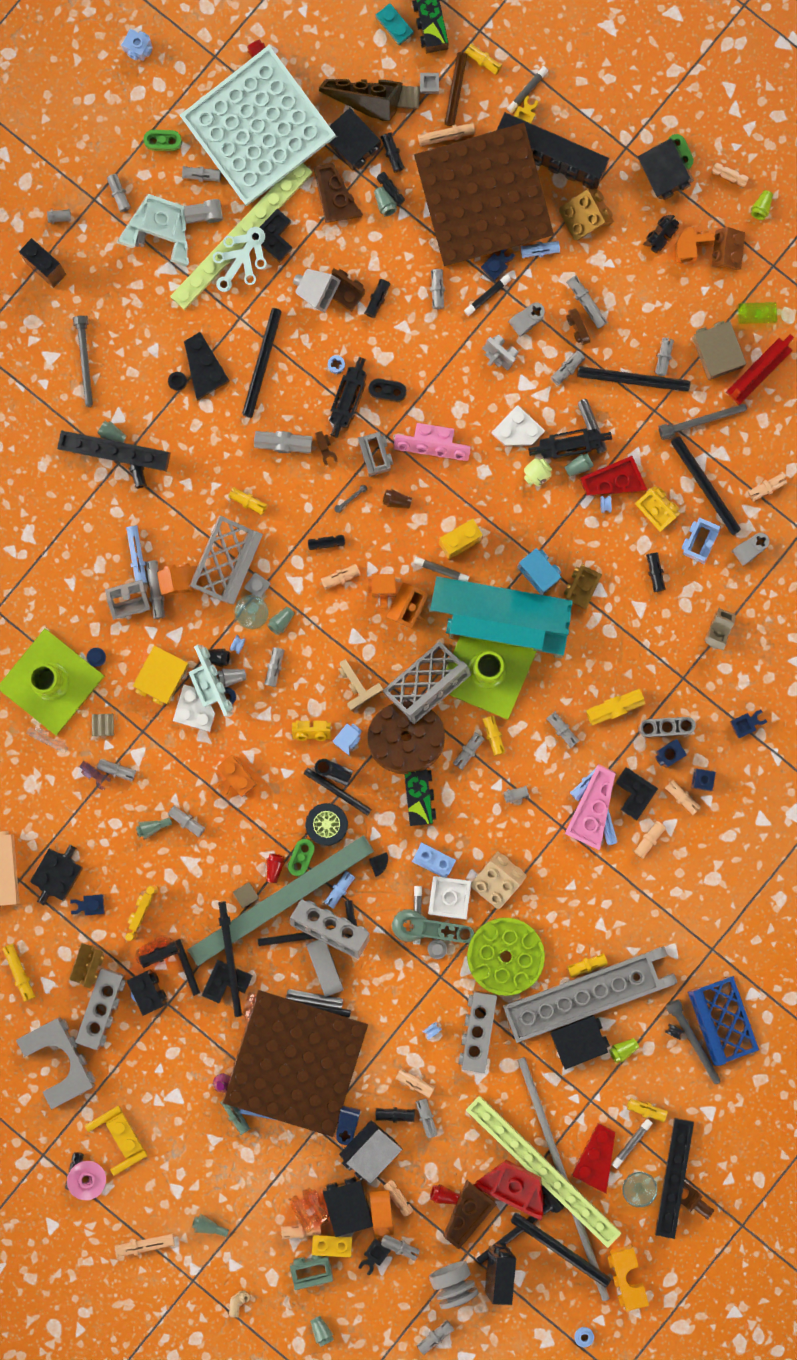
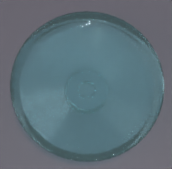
(251, 612)
(640, 1189)

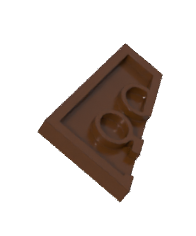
(334, 196)
(468, 1214)

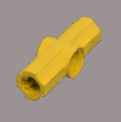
(615, 707)

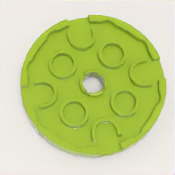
(510, 976)

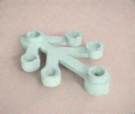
(242, 256)

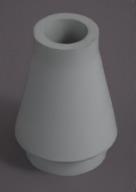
(231, 676)

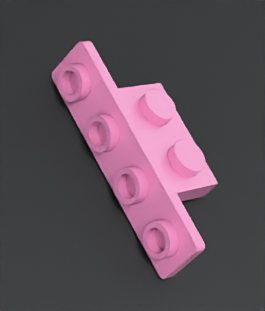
(432, 441)

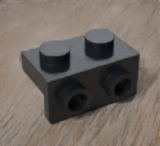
(147, 992)

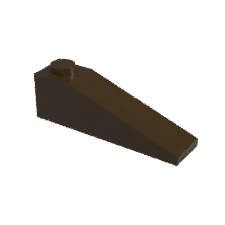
(373, 99)

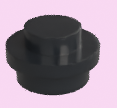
(177, 381)

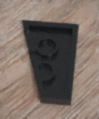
(204, 367)

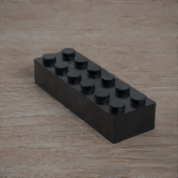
(561, 154)

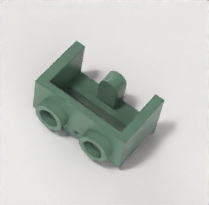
(301, 1263)

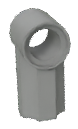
(208, 211)

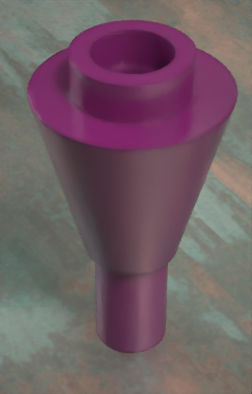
(220, 1082)

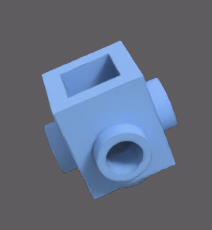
(137, 45)

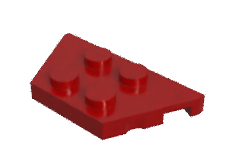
(514, 1187)

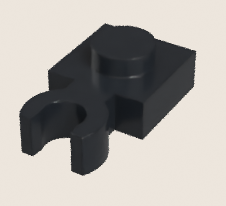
(376, 1254)

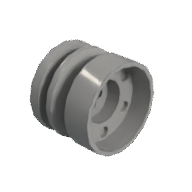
(455, 1289)

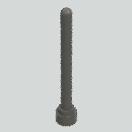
(81, 323)
(667, 431)
(675, 1009)

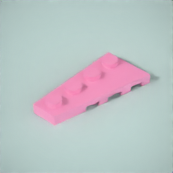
(591, 814)

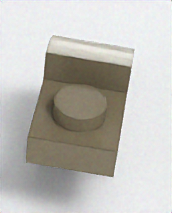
(720, 629)

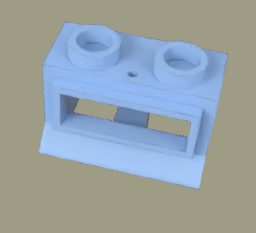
(708, 544)
(348, 738)
(433, 860)

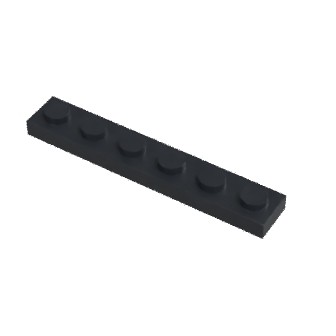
(113, 450)
(674, 1178)

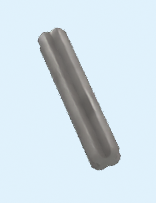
(590, 421)
(315, 999)

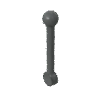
(338, 508)

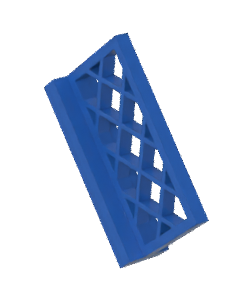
(708, 1027)

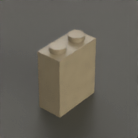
(718, 350)

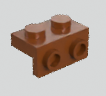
(728, 248)

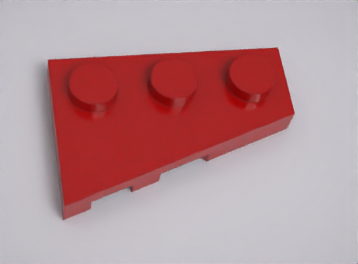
(614, 479)
(596, 1159)

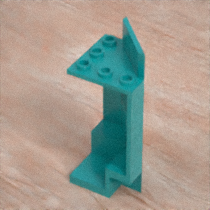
(503, 615)

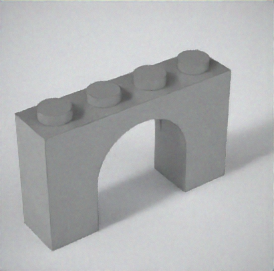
(56, 1035)

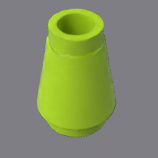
(762, 205)
(623, 1050)

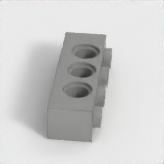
(352, 946)
(85, 1035)
(478, 1062)

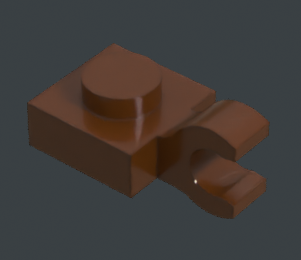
(324, 442)

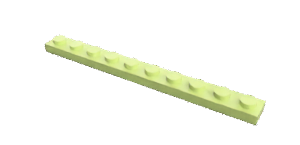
(208, 269)
(550, 1177)

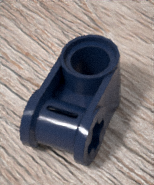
(347, 1121)

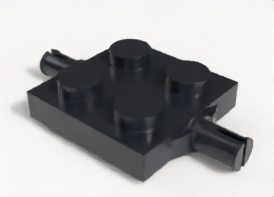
(56, 874)

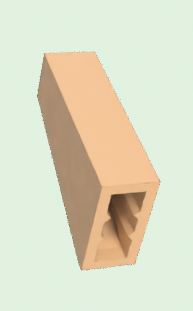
(8, 870)

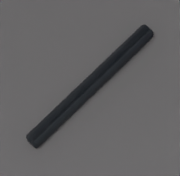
(262, 361)
(632, 378)
(705, 485)
(560, 1249)

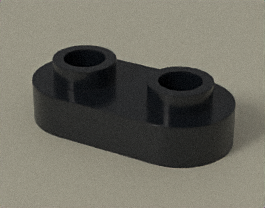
(388, 388)

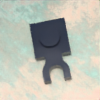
(496, 264)
(745, 724)
(92, 905)

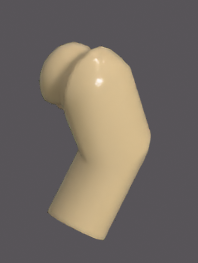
(236, 1301)

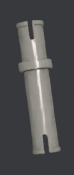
(589, 305)
(155, 593)

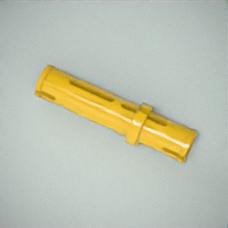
(22, 980)

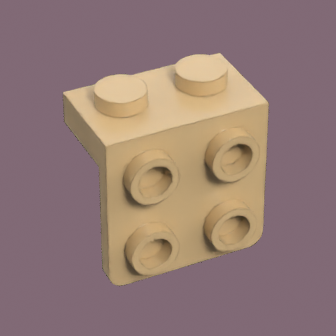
(498, 880)

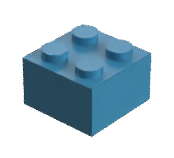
(539, 571)

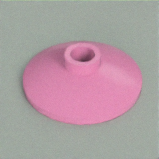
(91, 1188)

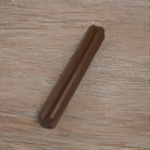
(455, 89)

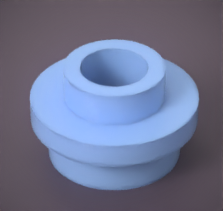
(584, 1330)

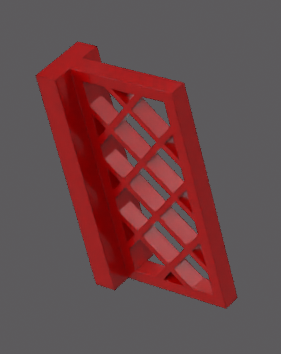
(760, 370)

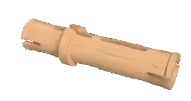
(446, 134)
(136, 1247)

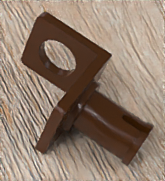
(694, 1202)

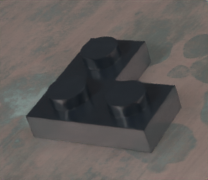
(273, 241)
(640, 792)
(219, 981)

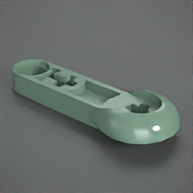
(425, 928)

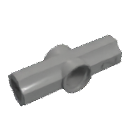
(283, 442)

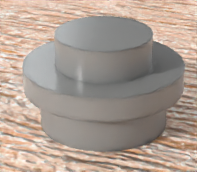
(437, 949)

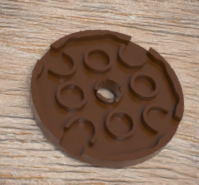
(405, 756)

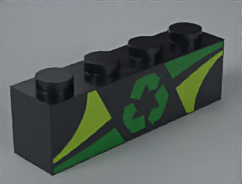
(431, 24)
(419, 797)

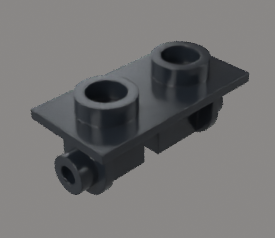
(666, 226)

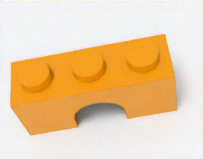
(622, 1261)

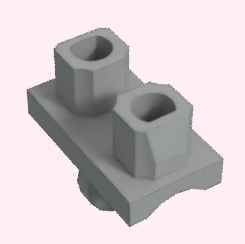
(498, 354)

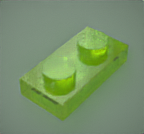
(757, 313)

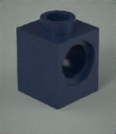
(678, 751)
(703, 780)

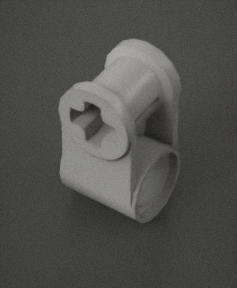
(524, 320)
(748, 549)

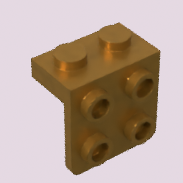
(586, 213)

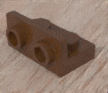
(348, 291)

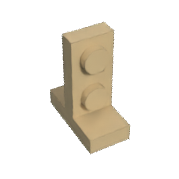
(357, 687)

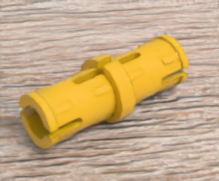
(483, 59)
(247, 501)
(494, 735)
(587, 965)
(647, 1110)

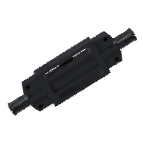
(341, 415)
(550, 447)

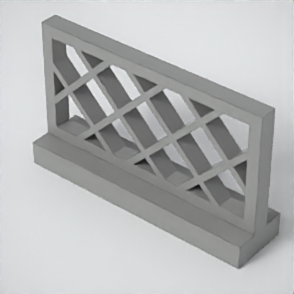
(241, 564)
(439, 689)

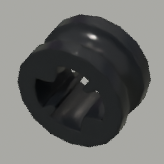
(674, 1031)

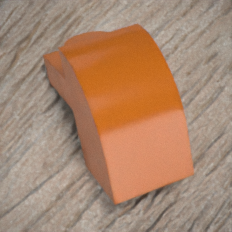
(686, 245)
(381, 1213)

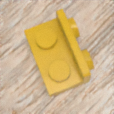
(658, 508)

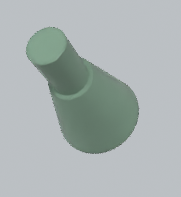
(148, 828)
(205, 1225)

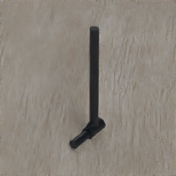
(304, 936)
(551, 1204)

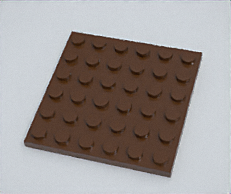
(484, 194)
(295, 1063)

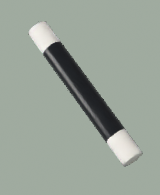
(488, 294)

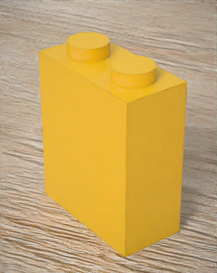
(460, 539)
(160, 676)

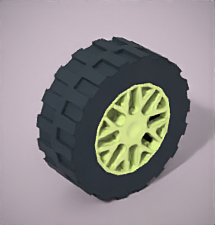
(326, 824)

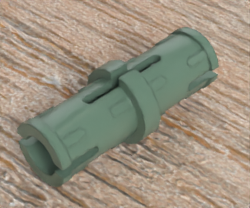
(241, 1125)

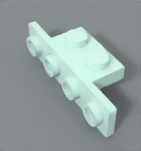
(207, 683)

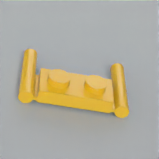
(136, 918)
(124, 1137)

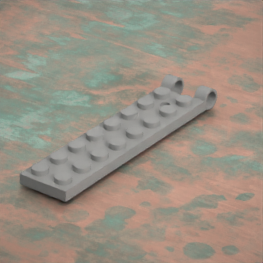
(586, 995)

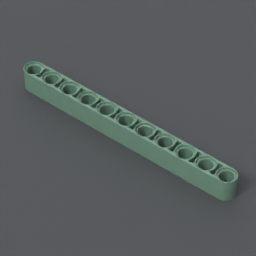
(283, 899)

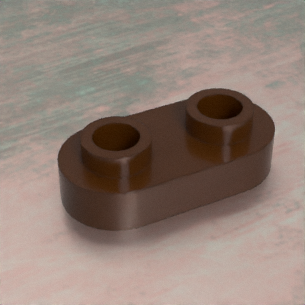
(581, 334)

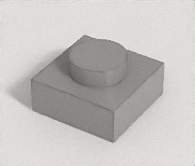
(429, 83)
(257, 585)

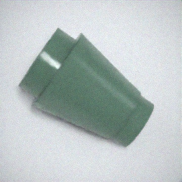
(385, 203)
(111, 432)
(579, 465)
(280, 621)
(321, 1331)

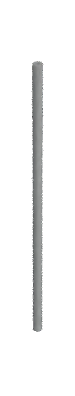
(558, 1164)

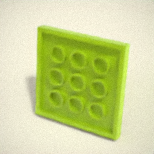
(495, 673)
(50, 682)

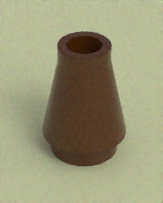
(395, 499)

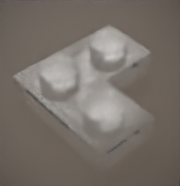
(42, 736)

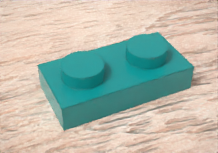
(394, 24)

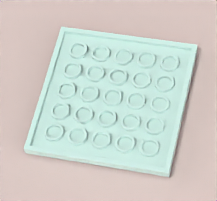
(257, 125)

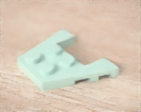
(161, 220)

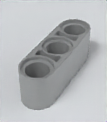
(676, 729)
(324, 967)

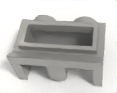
(367, 455)
(127, 607)

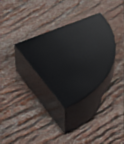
(379, 863)

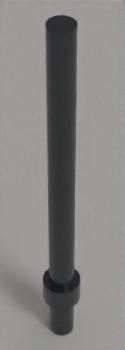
(224, 921)

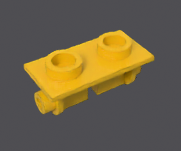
(302, 731)
(331, 1246)

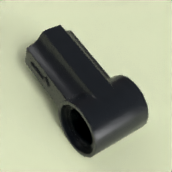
(335, 772)

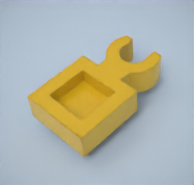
(525, 113)

